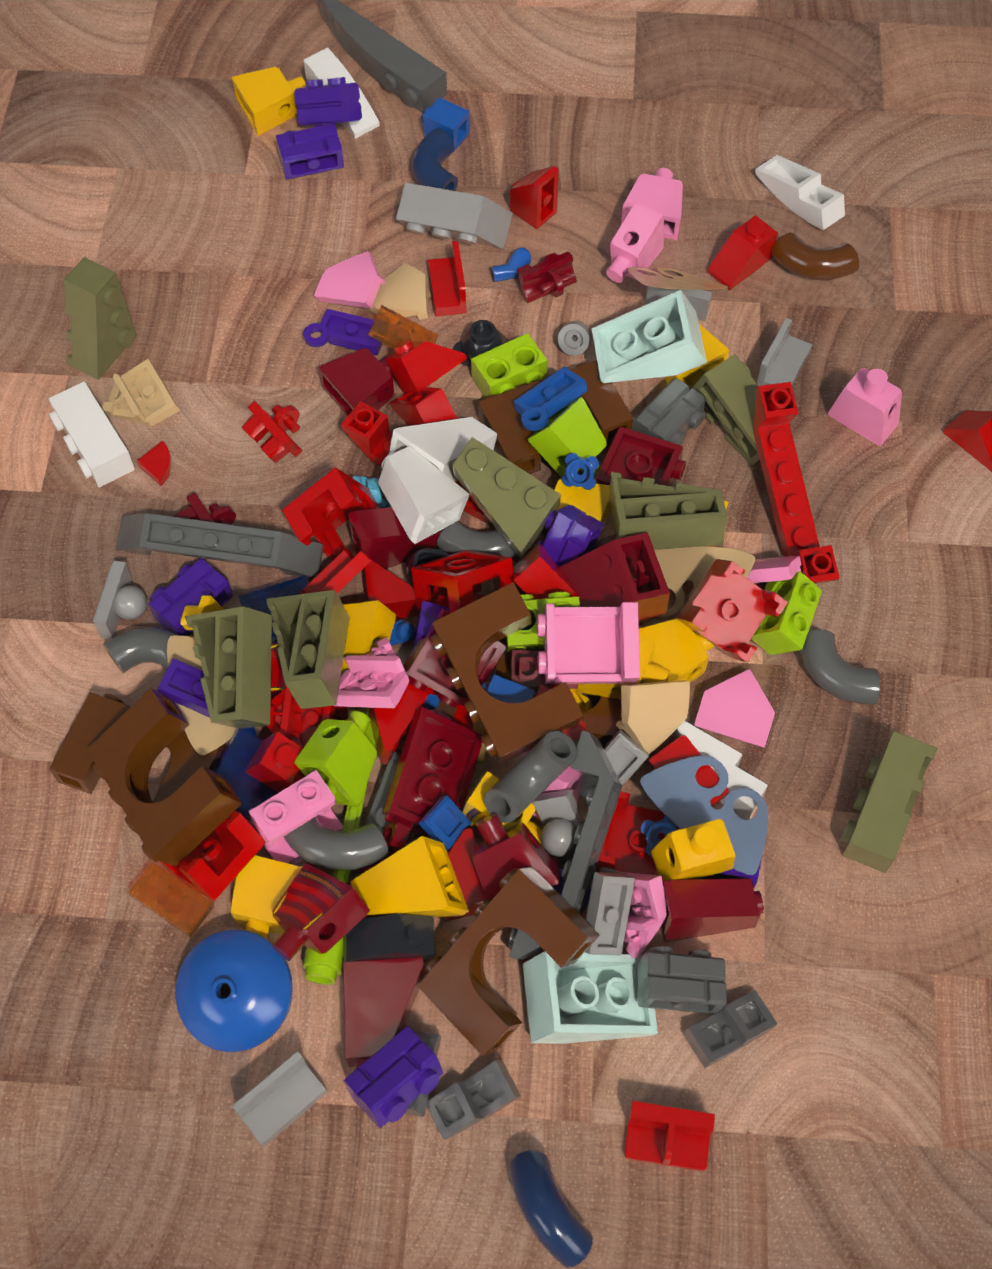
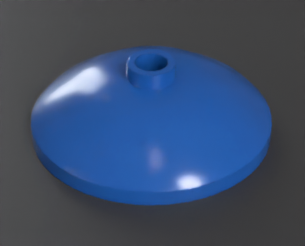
(258, 995)

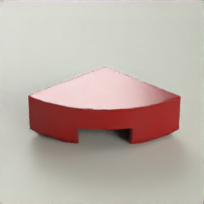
(156, 463)

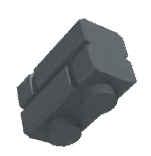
(672, 413)
(681, 981)

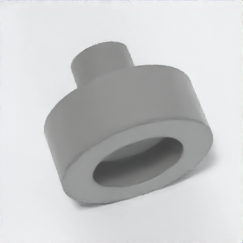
(574, 338)

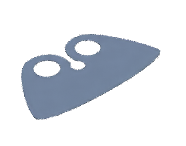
(688, 804)

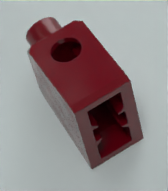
(358, 379)
(509, 850)

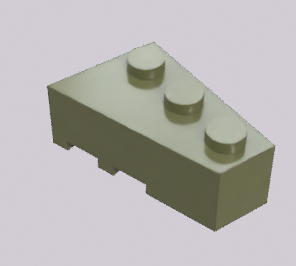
(670, 515)

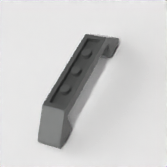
(219, 542)
(588, 836)

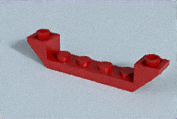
(371, 434)
(785, 484)

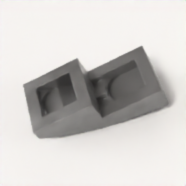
(730, 1029)
(473, 1099)

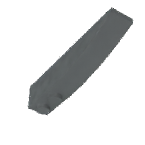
(385, 57)

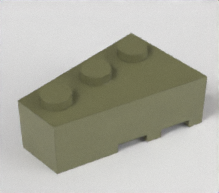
(98, 318)
(731, 403)
(506, 494)
(311, 645)
(235, 664)
(887, 801)

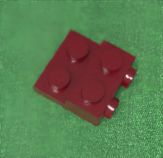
(642, 456)
(429, 669)

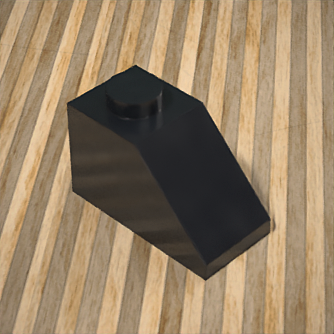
(390, 938)

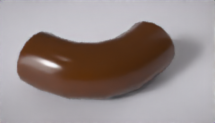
(815, 262)

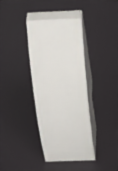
(326, 66)
(802, 191)
(730, 758)

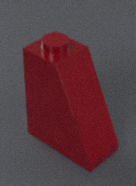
(383, 537)
(709, 907)
(377, 1003)

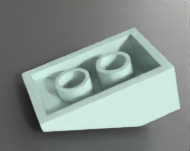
(650, 341)
(585, 1000)

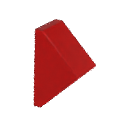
(973, 434)
(540, 575)
(390, 591)

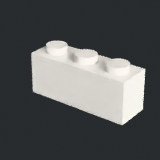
(90, 435)

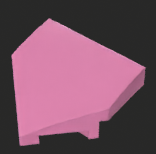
(351, 282)
(774, 569)
(373, 679)
(737, 710)
(645, 912)

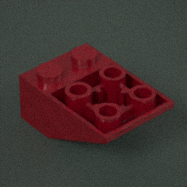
(620, 573)

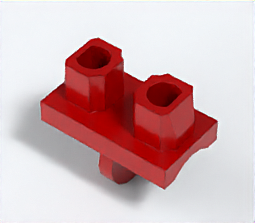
(261, 423)

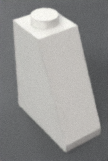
(442, 440)
(420, 494)

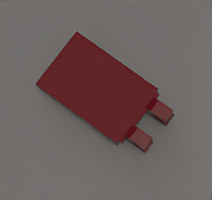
(433, 764)

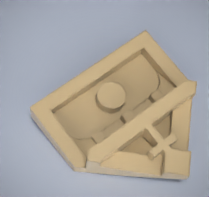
(404, 292)
(140, 396)
(653, 711)

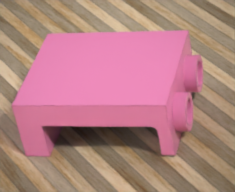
(589, 644)
(290, 810)

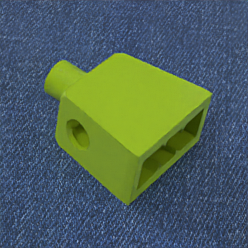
(569, 432)
(341, 757)

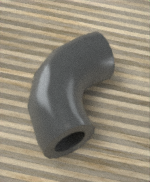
(460, 537)
(139, 647)
(835, 674)
(530, 776)
(338, 848)

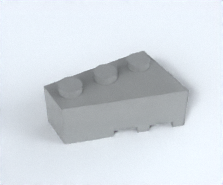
(454, 215)

